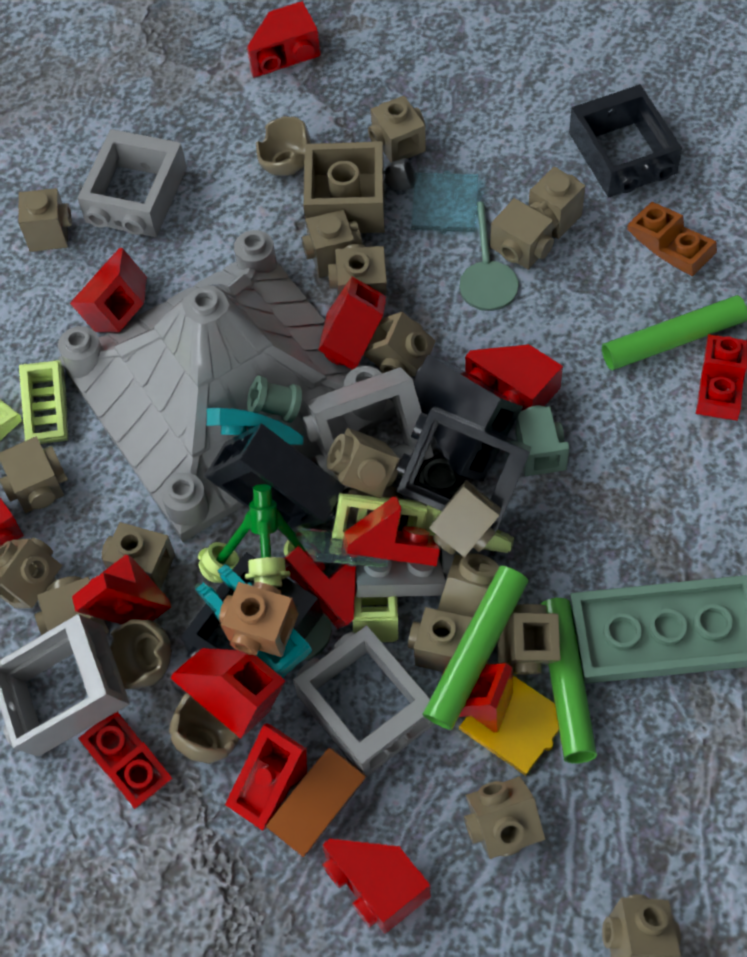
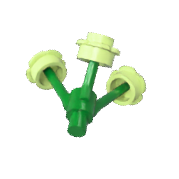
(262, 520)

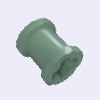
(274, 399)

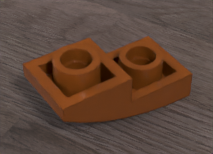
(666, 236)
(316, 801)

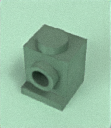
(548, 449)

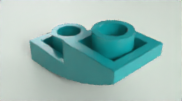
(236, 422)

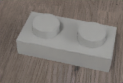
(399, 580)

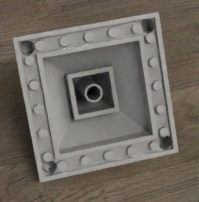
(200, 354)

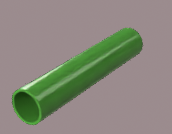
(674, 332)
(475, 647)
(570, 690)

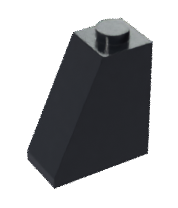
(461, 394)

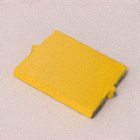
(524, 732)

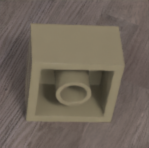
(347, 179)

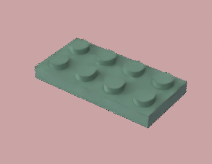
(661, 629)

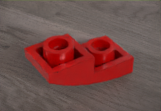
(722, 377)
(125, 759)

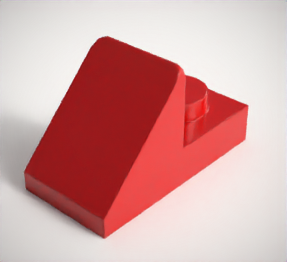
(378, 538)
(334, 592)
(122, 594)
(490, 696)
(267, 775)

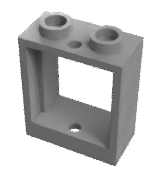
(140, 154)
(358, 395)
(98, 671)
(390, 736)

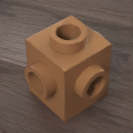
(258, 619)

